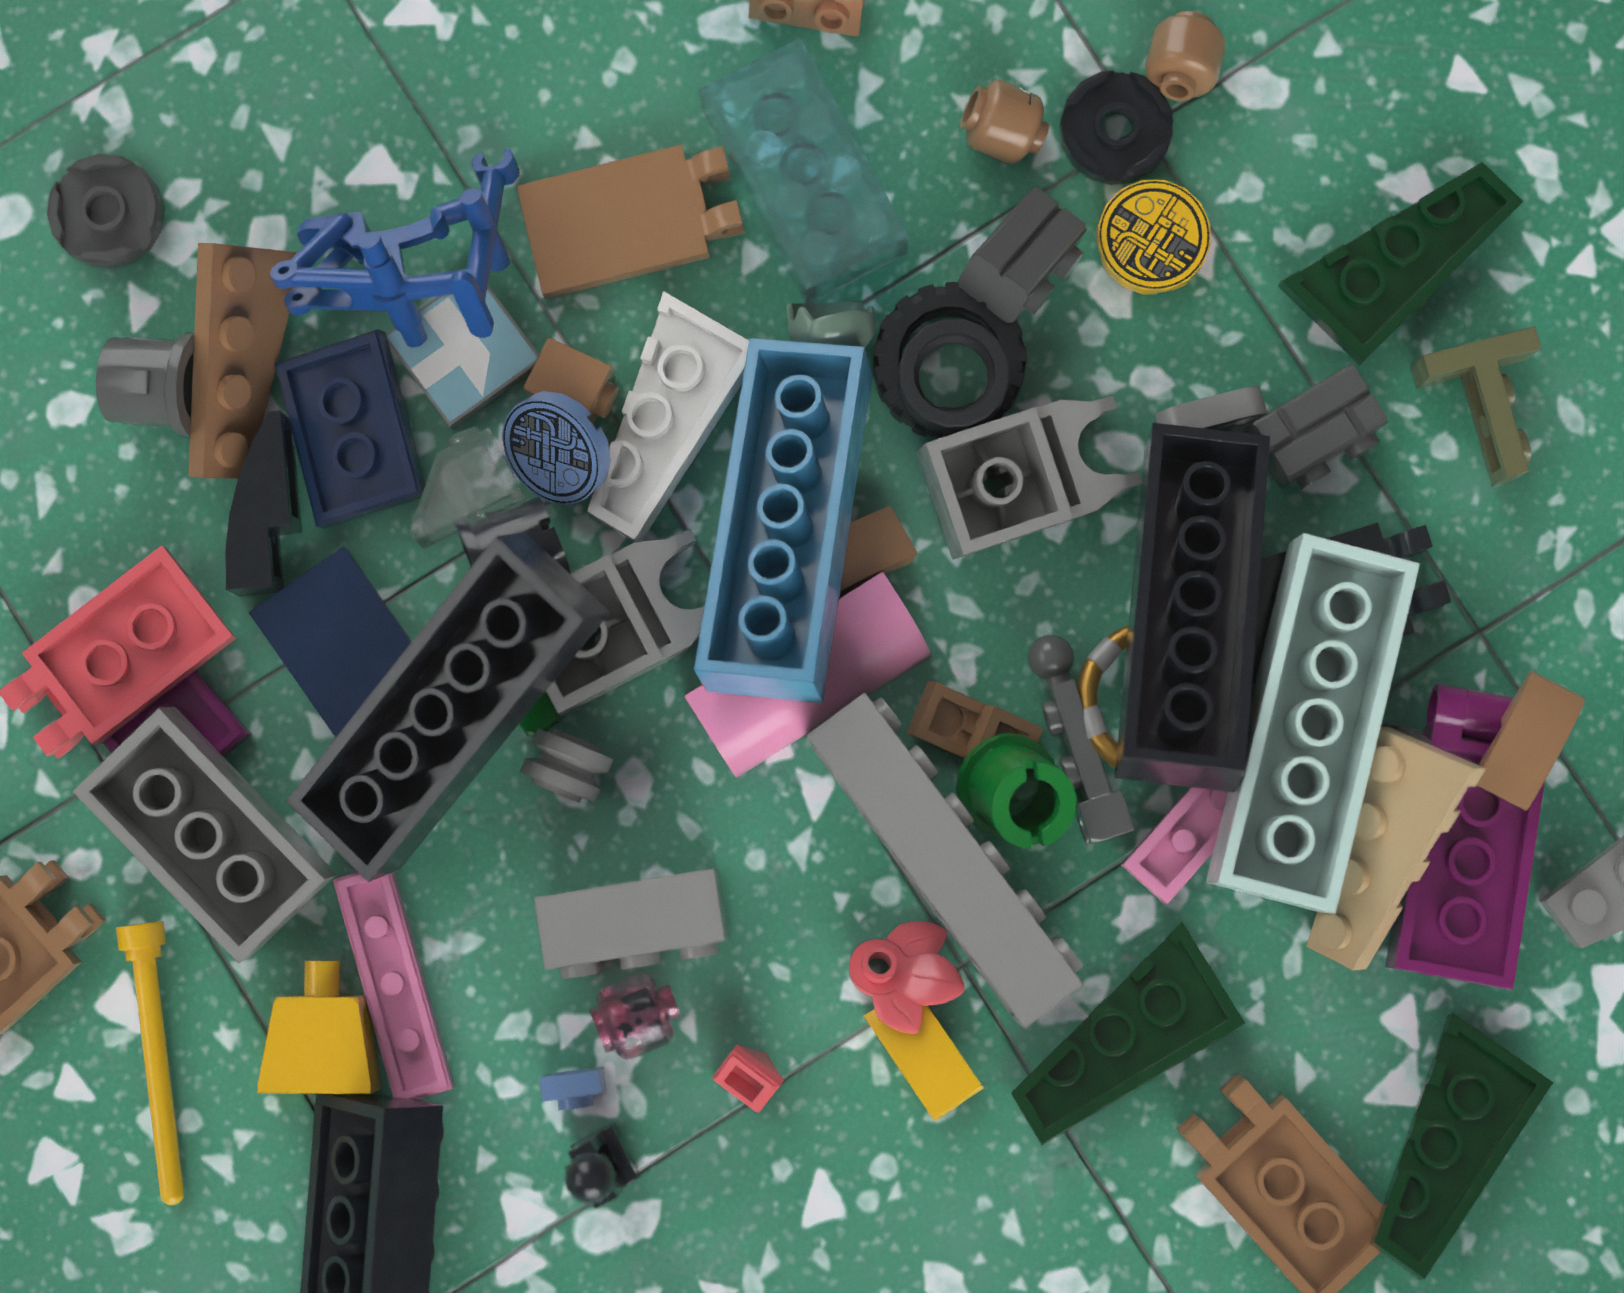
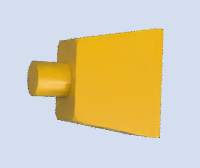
(320, 1039)

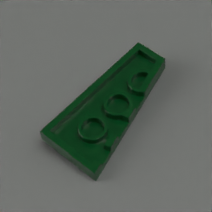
(1140, 1031)
(1458, 1136)

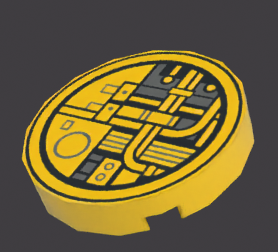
(1153, 237)

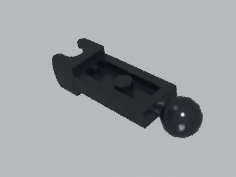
(599, 1167)

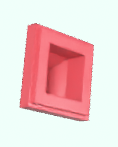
(749, 1076)

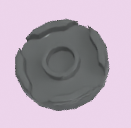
(106, 211)

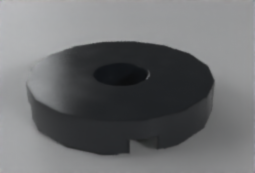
(1111, 159)

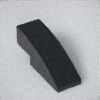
(262, 510)

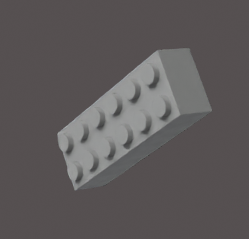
(944, 861)

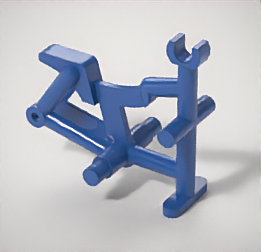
(384, 281)

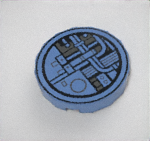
(555, 448)

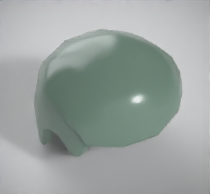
(831, 323)

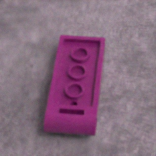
(1472, 898)

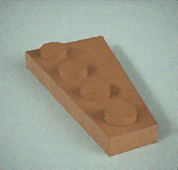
(234, 355)

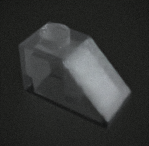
(465, 483)

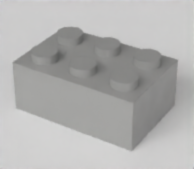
(632, 922)

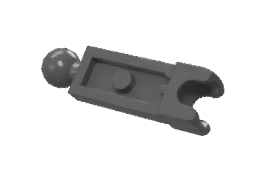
(1101, 812)

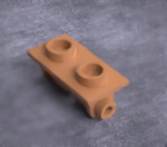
(822, 15)

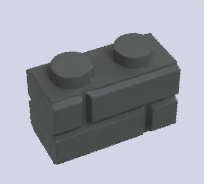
(1023, 255)
(1319, 426)

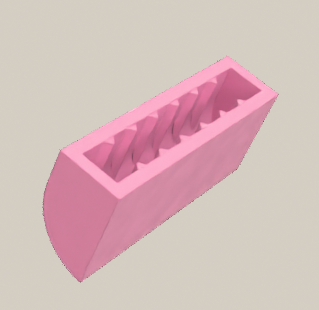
(869, 648)

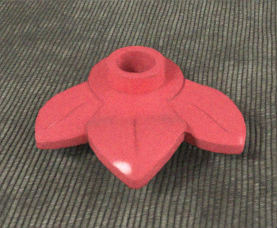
(914, 976)

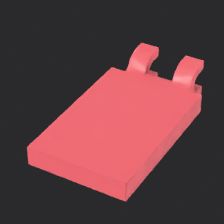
(119, 653)

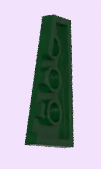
(1388, 272)

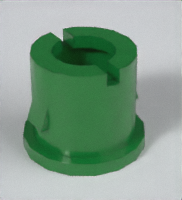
(993, 774)

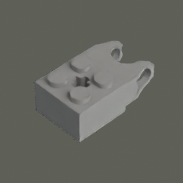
(1040, 473)
(641, 622)

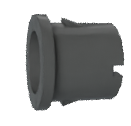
(147, 381)

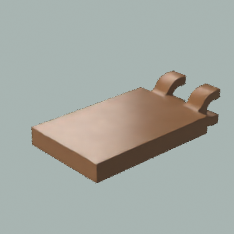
(625, 218)
(34, 943)
(1287, 1190)

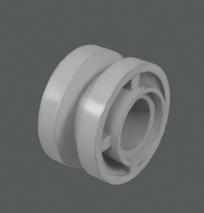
(566, 765)

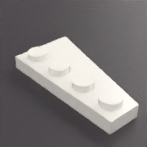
(678, 397)

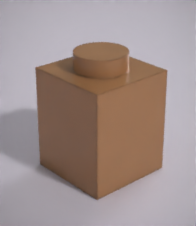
(574, 375)

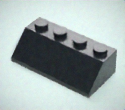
(371, 1194)

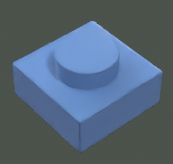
(573, 1088)

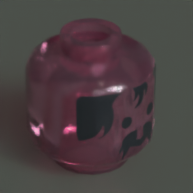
(635, 1016)

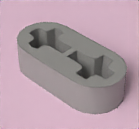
(1218, 411)

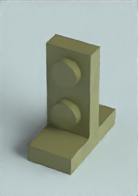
(1488, 395)

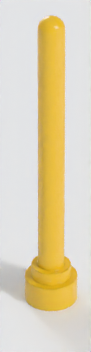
(142, 947)

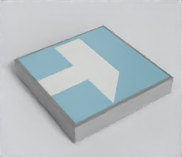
(463, 370)

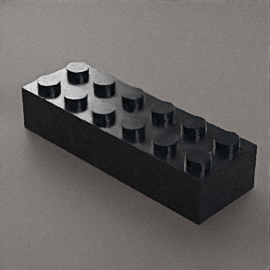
(1193, 608)
(447, 705)

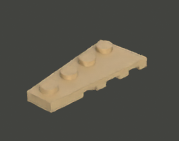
(1403, 812)

